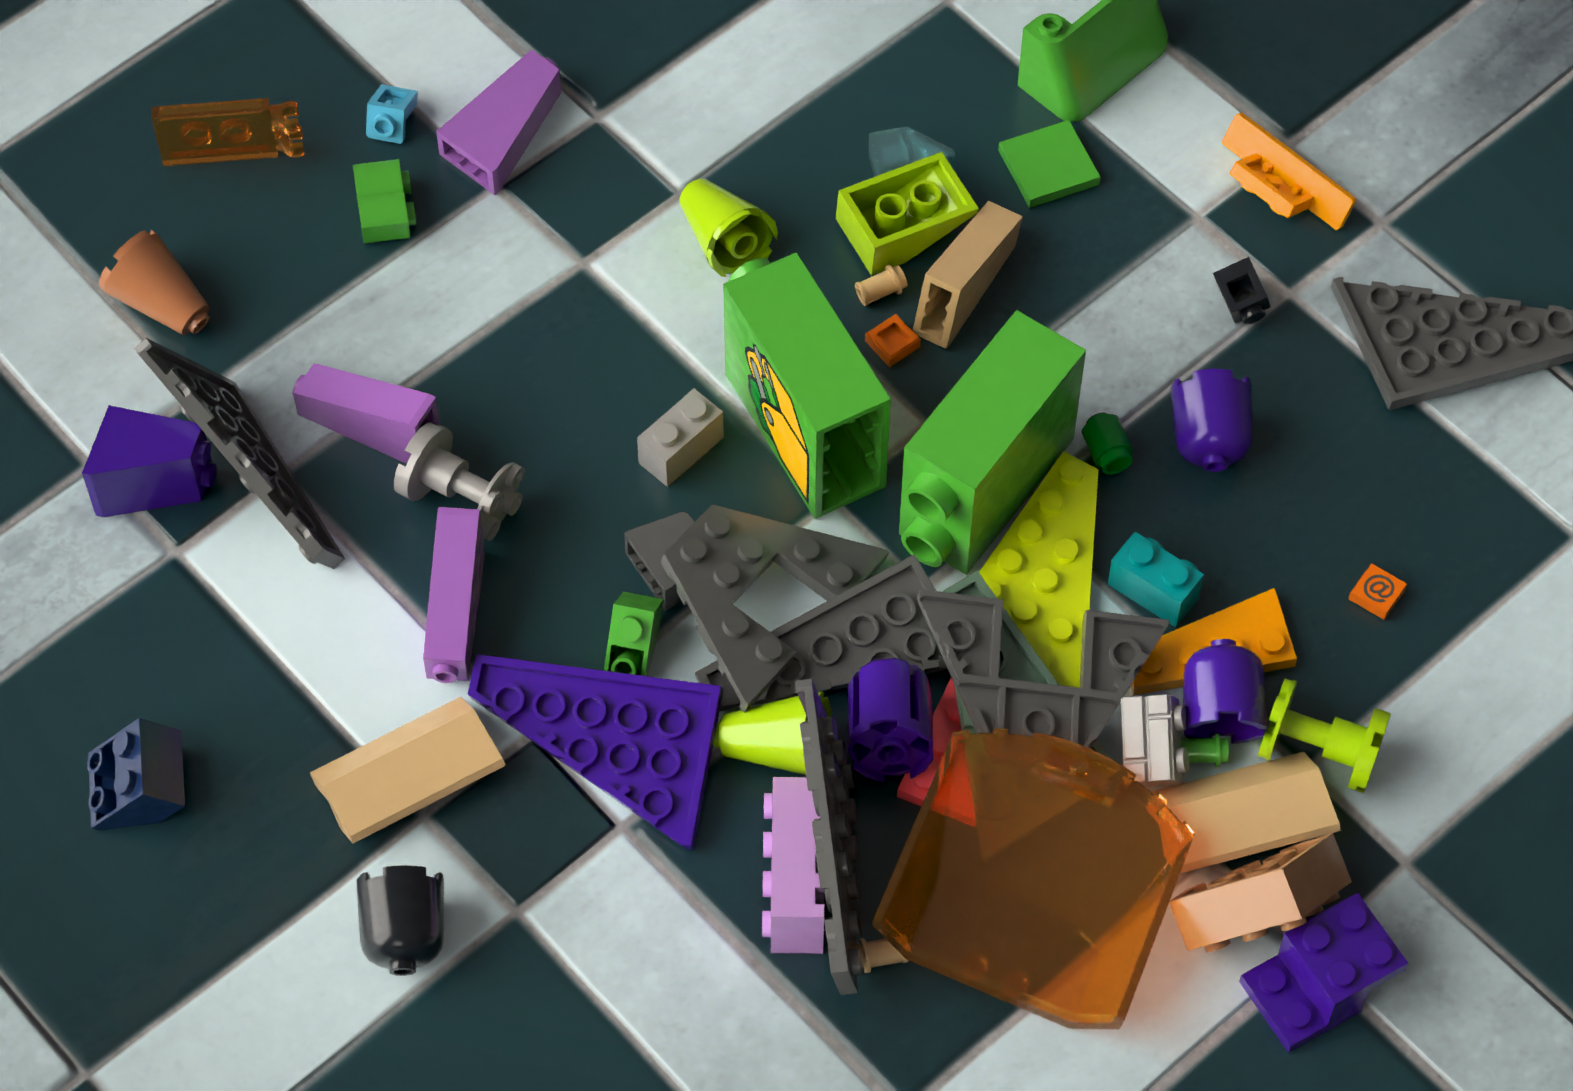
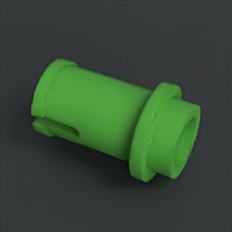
(1207, 749)

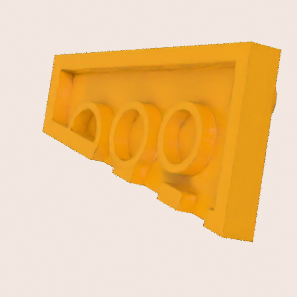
(1251, 623)

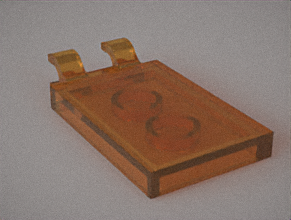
(226, 131)

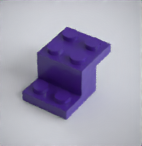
(1323, 972)

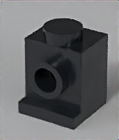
(1239, 280)

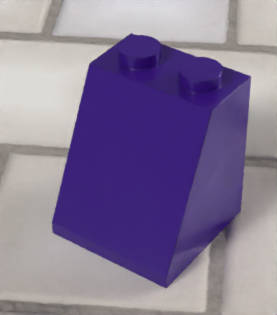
(146, 463)

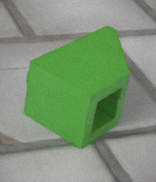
(633, 634)

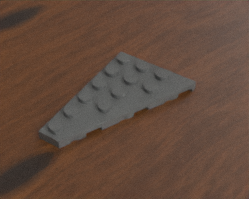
(235, 430)

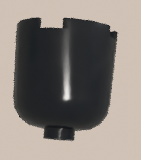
(401, 918)

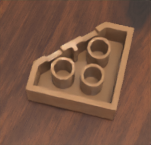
(1262, 896)

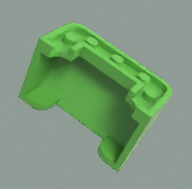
(1087, 62)

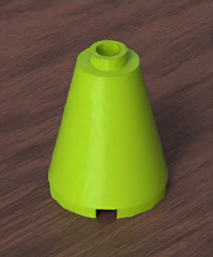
(726, 226)
(766, 734)

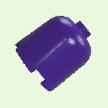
(1212, 418)
(1225, 693)

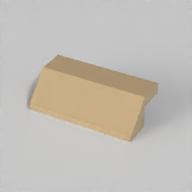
(407, 769)
(1252, 809)

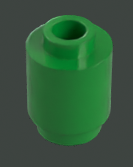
(1107, 443)

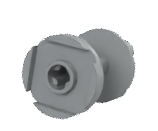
(438, 469)

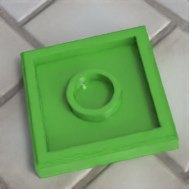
(1049, 163)

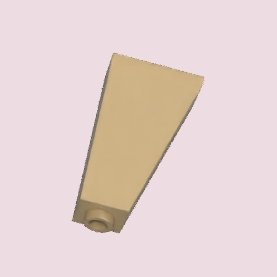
(964, 273)

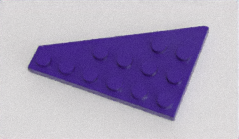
(622, 732)

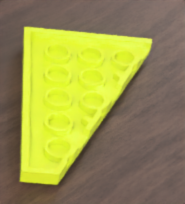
(1047, 566)

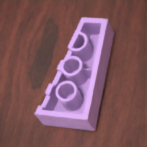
(793, 882)

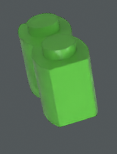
(382, 201)

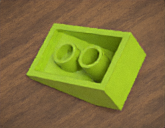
(903, 211)

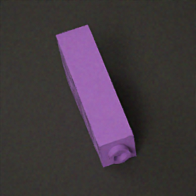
(501, 121)
(364, 408)
(454, 594)

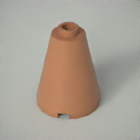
(155, 284)

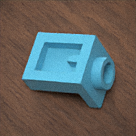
(388, 113)

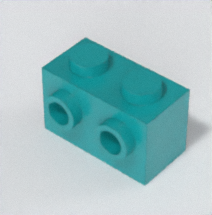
(1155, 578)

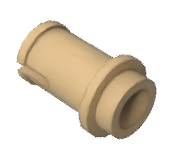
(881, 285)
(878, 953)

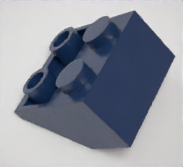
(136, 776)

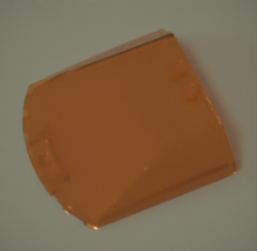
(1036, 876)

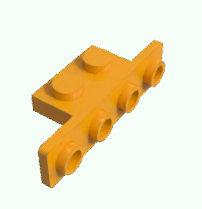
(1283, 176)

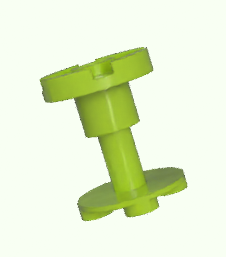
(1341, 741)

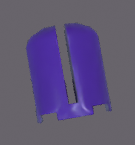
(890, 719)

